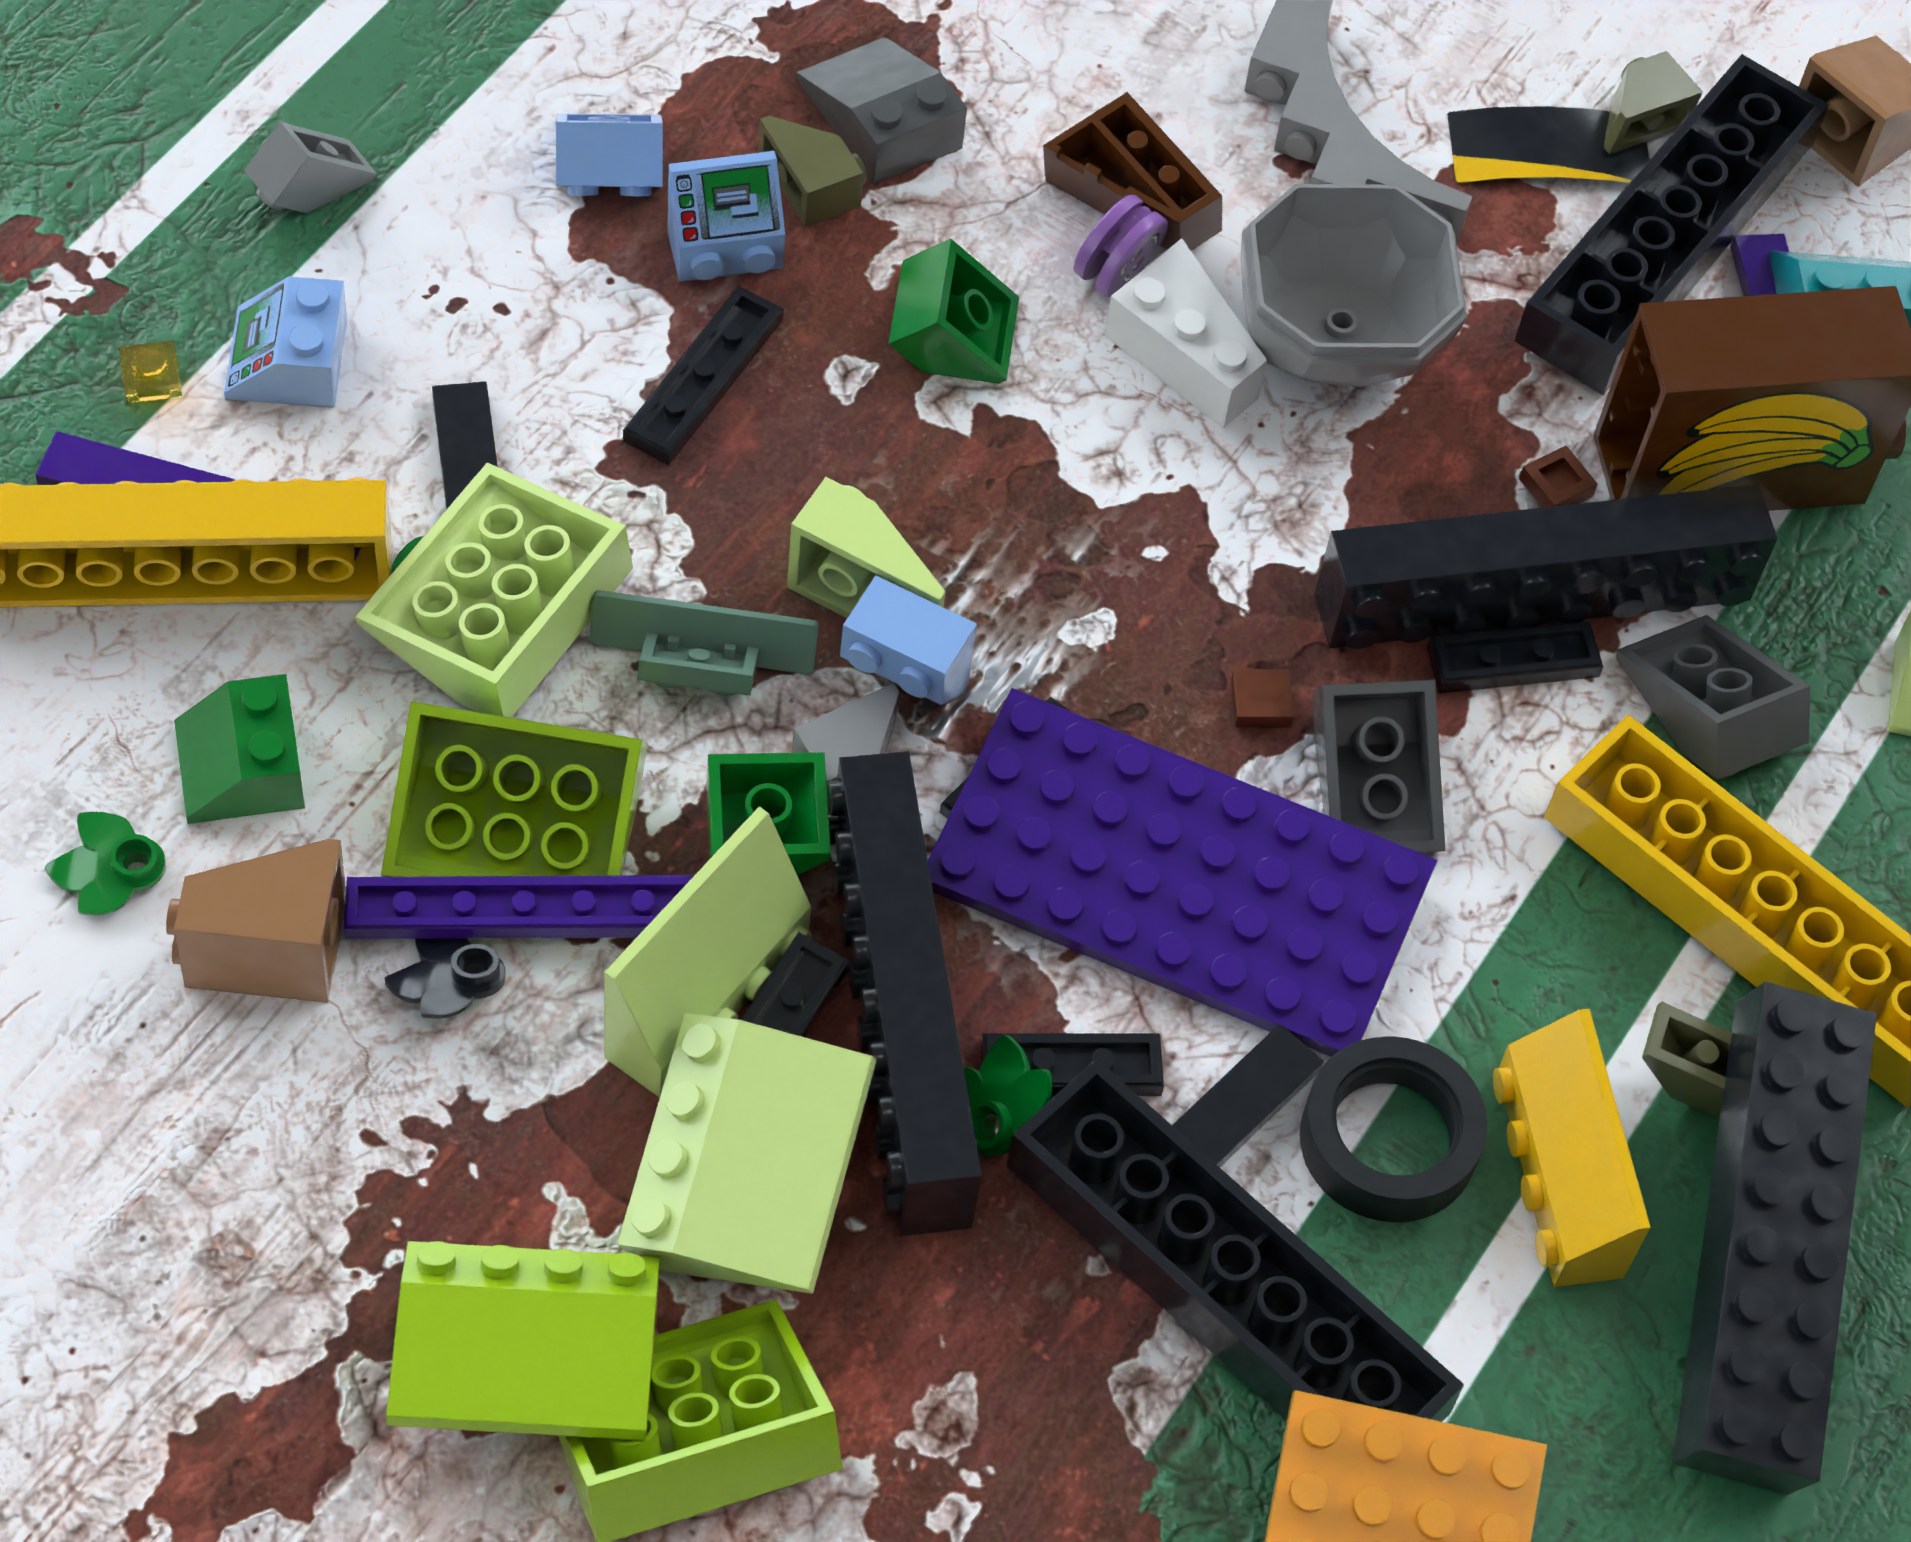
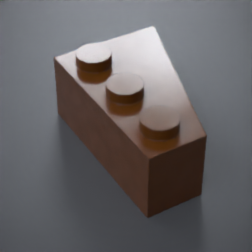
(1127, 154)

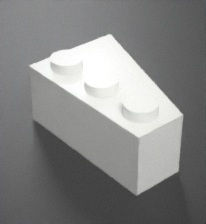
(1187, 335)

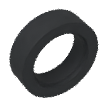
(1422, 1070)

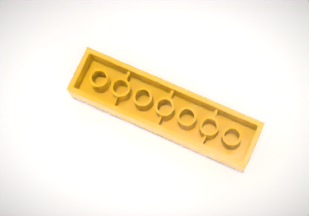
(193, 542)
(1738, 885)

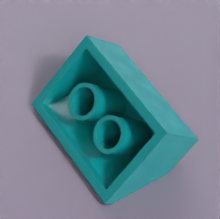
(1818, 272)

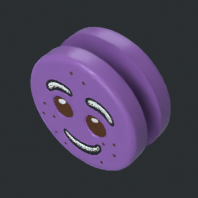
(1120, 245)

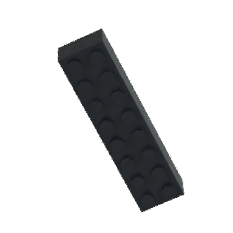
(1671, 220)
(1543, 566)
(903, 996)
(1776, 1240)
(1218, 1255)

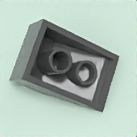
(887, 107)
(1718, 696)
(1382, 760)

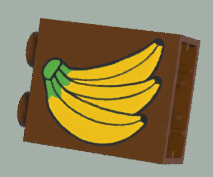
(1760, 392)

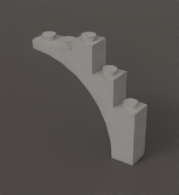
(1317, 122)

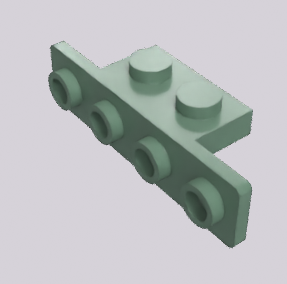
(701, 642)

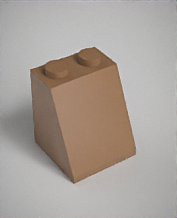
(1867, 106)
(263, 924)

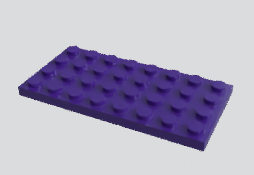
(1179, 874)

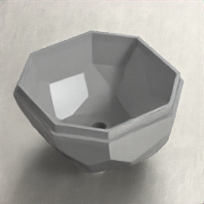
(1357, 263)

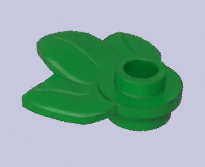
(101, 864)
(1005, 1092)

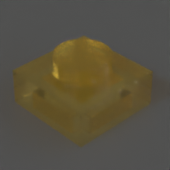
(150, 371)

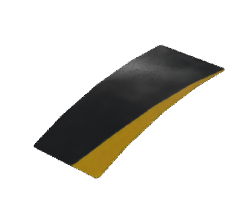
(1538, 145)

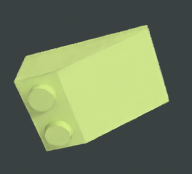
(842, 545)

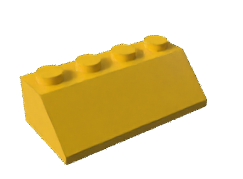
(1571, 1152)

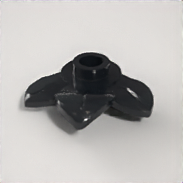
(448, 976)

